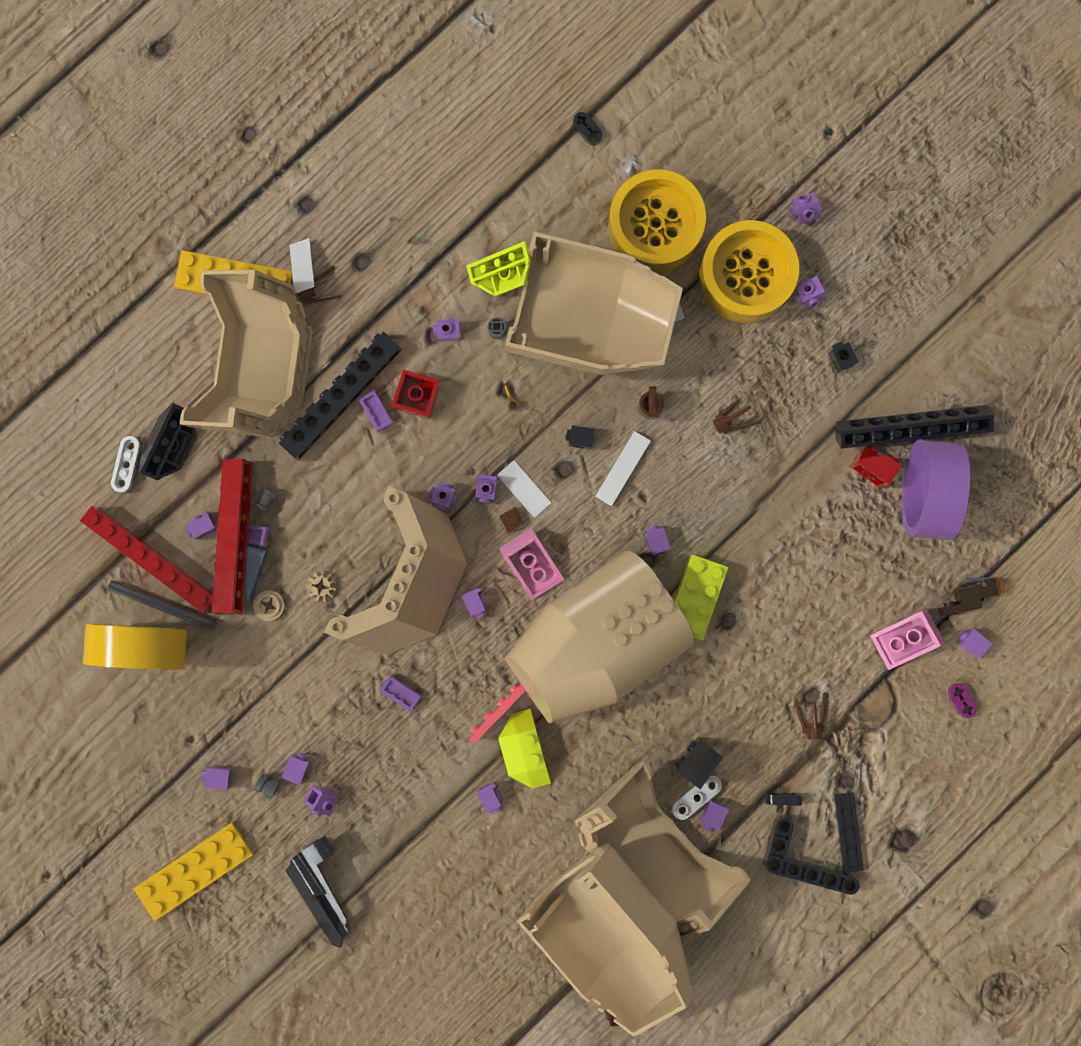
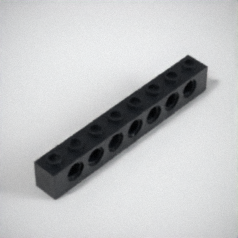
(351, 393)
(914, 426)

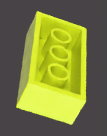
(699, 592)

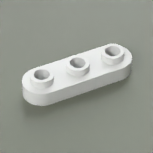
(125, 455)
(688, 802)

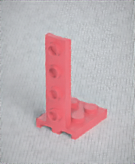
(491, 717)

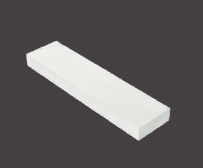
(622, 468)

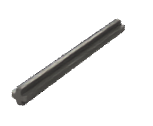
(162, 605)

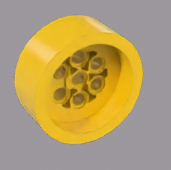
(674, 195)
(764, 244)
(135, 647)

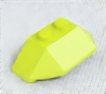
(501, 270)
(523, 750)

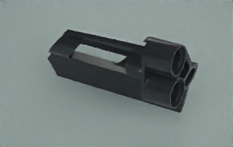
(316, 891)

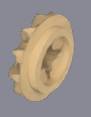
(328, 581)
(260, 608)

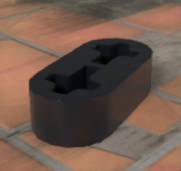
(584, 131)
(783, 799)

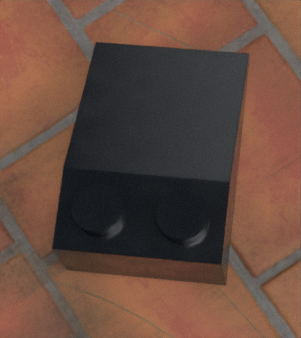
(698, 763)

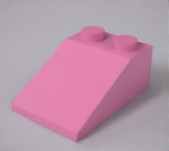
(531, 563)
(907, 639)

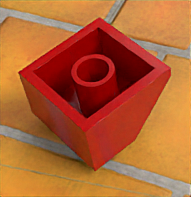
(416, 394)
(875, 468)

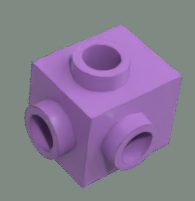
(806, 208)
(811, 292)
(450, 499)
(321, 800)

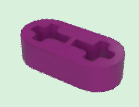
(958, 703)

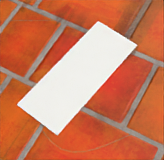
(301, 265)
(524, 489)

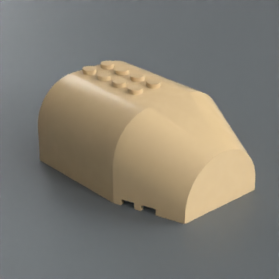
(592, 309)
(599, 640)
(612, 941)

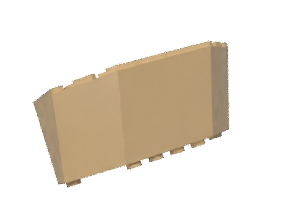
(259, 355)
(420, 584)
(675, 871)

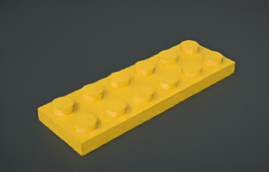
(192, 264)
(193, 871)

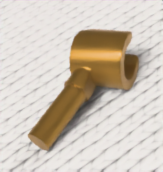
(510, 397)

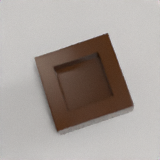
(512, 520)

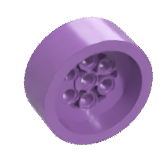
(935, 489)

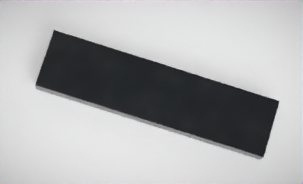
(848, 832)

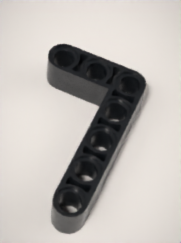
(802, 867)

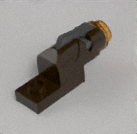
(972, 593)

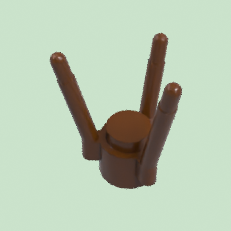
(307, 295)
(723, 422)
(814, 729)

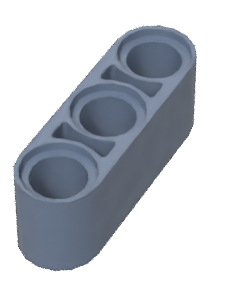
(254, 565)

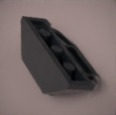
(166, 445)

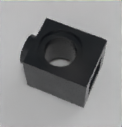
(841, 365)
(580, 437)

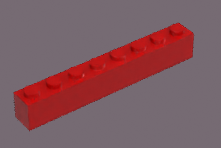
(232, 537)
(148, 558)

